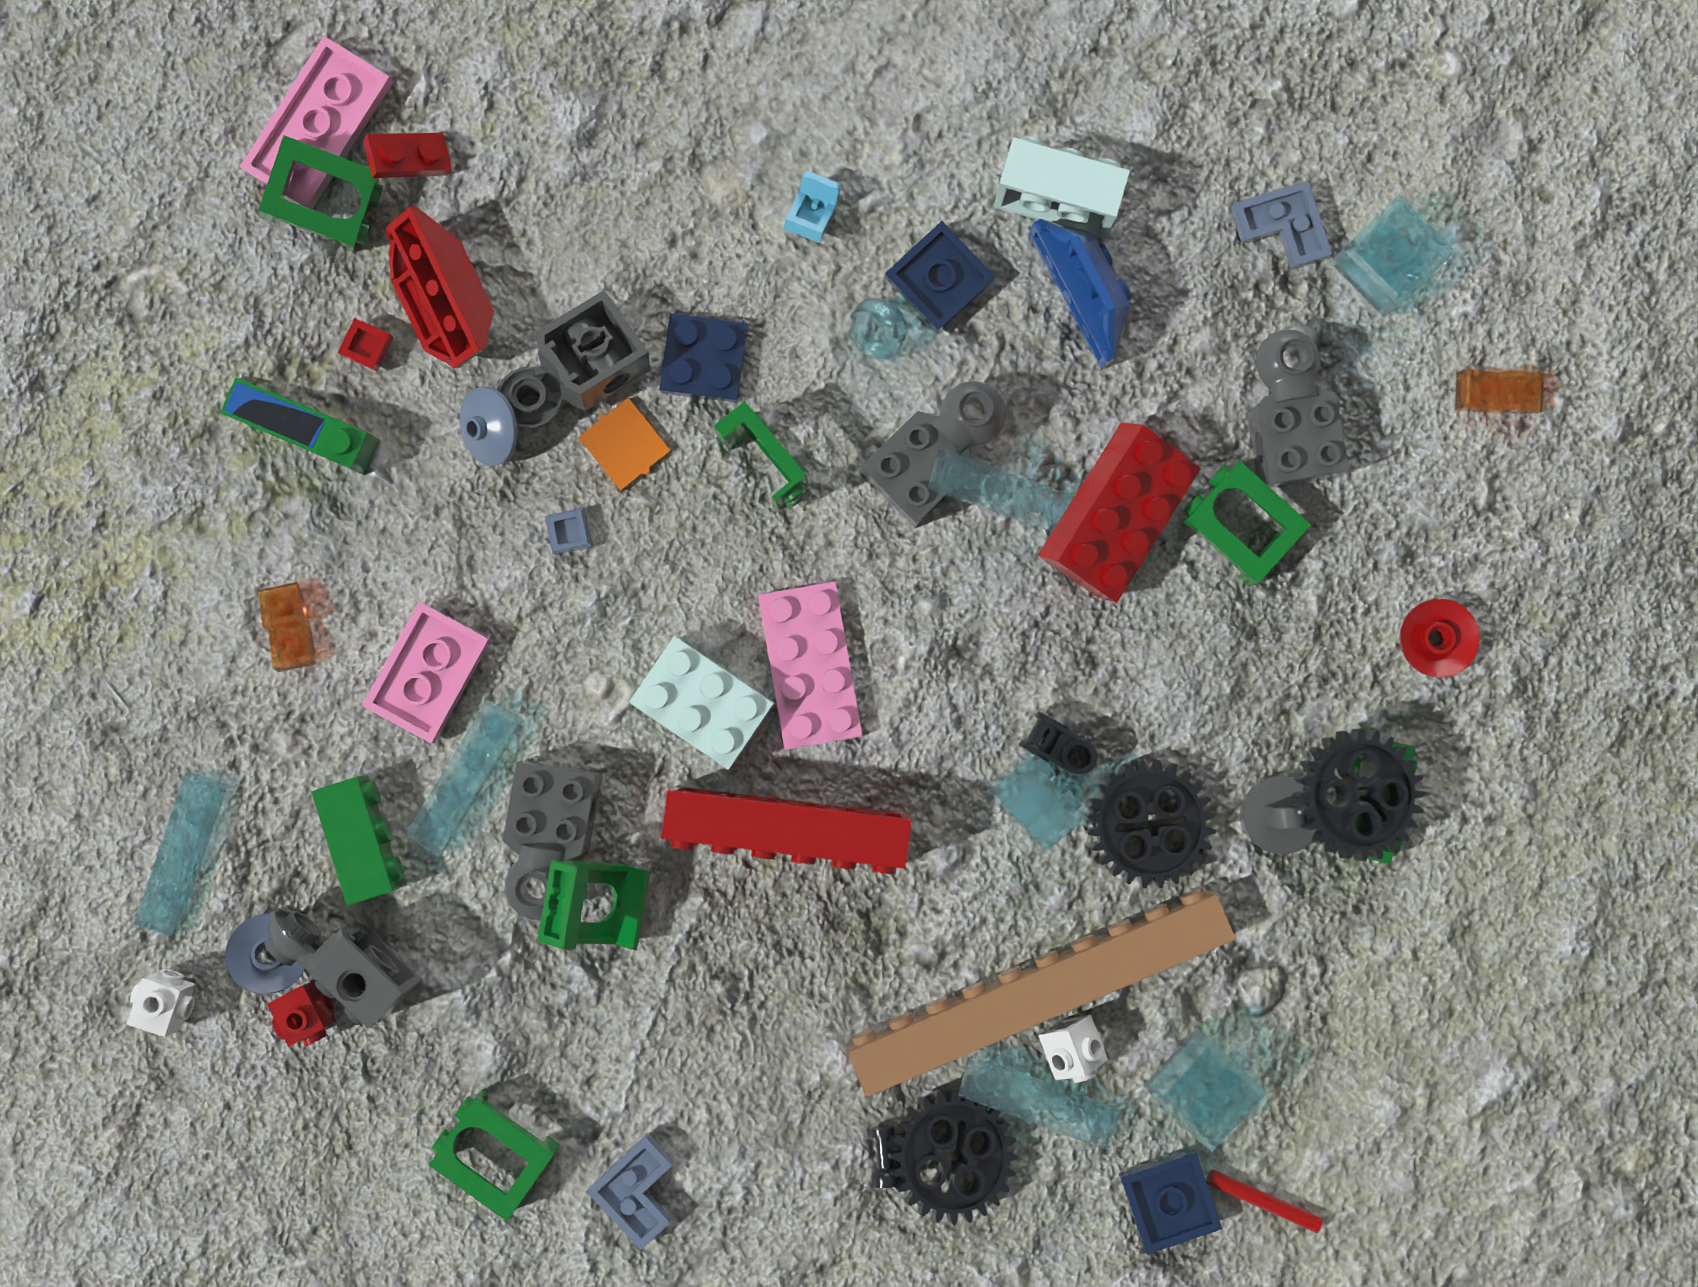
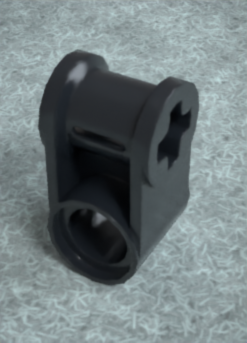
(1057, 744)

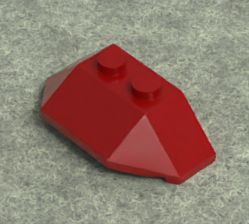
(438, 288)

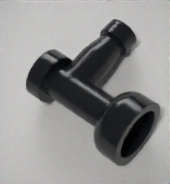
(881, 1177)

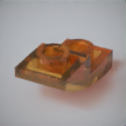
(1499, 391)
(288, 627)

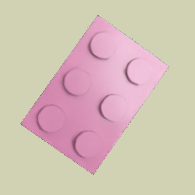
(426, 672)

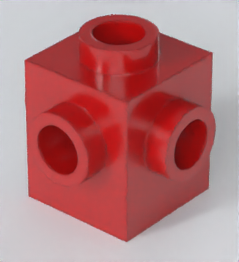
(302, 1015)

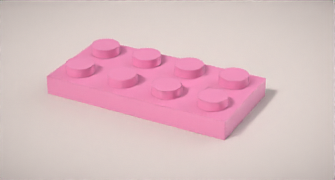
(323, 109)
(810, 665)

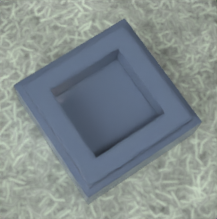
(568, 531)

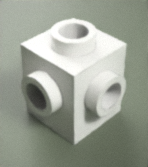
(161, 1002)
(1073, 1048)

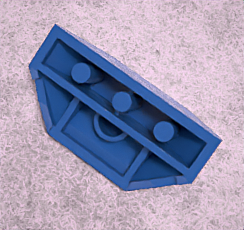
(1086, 284)

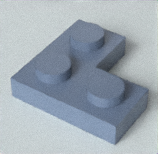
(1292, 215)
(624, 1194)

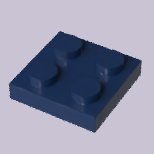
(939, 276)
(703, 357)
(1170, 1201)

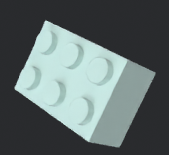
(1061, 186)
(702, 702)

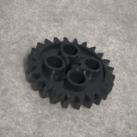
(1380, 768)
(1154, 859)
(986, 1164)

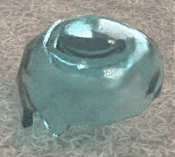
(878, 328)

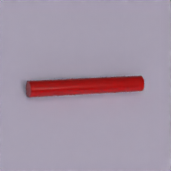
(1264, 1201)

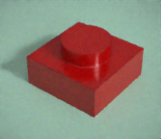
(365, 345)

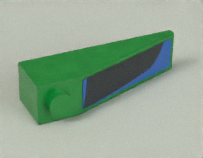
(300, 426)

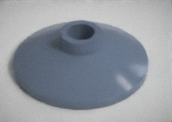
(488, 426)
(244, 961)

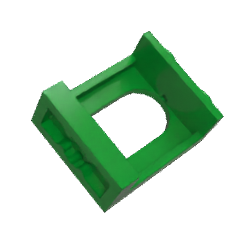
(275, 207)
(744, 422)
(1203, 520)
(565, 898)
(485, 1116)

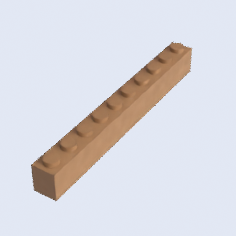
(1040, 991)

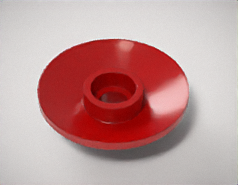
(1457, 635)

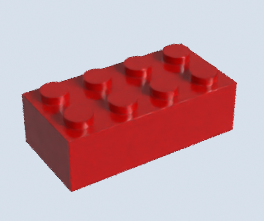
(1119, 511)

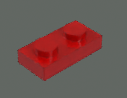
(407, 155)

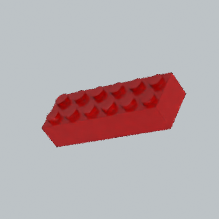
(786, 827)

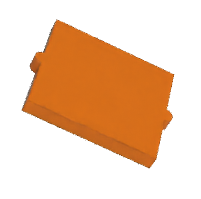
(624, 444)

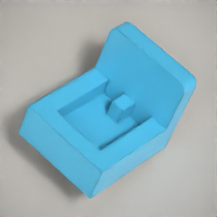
(813, 207)

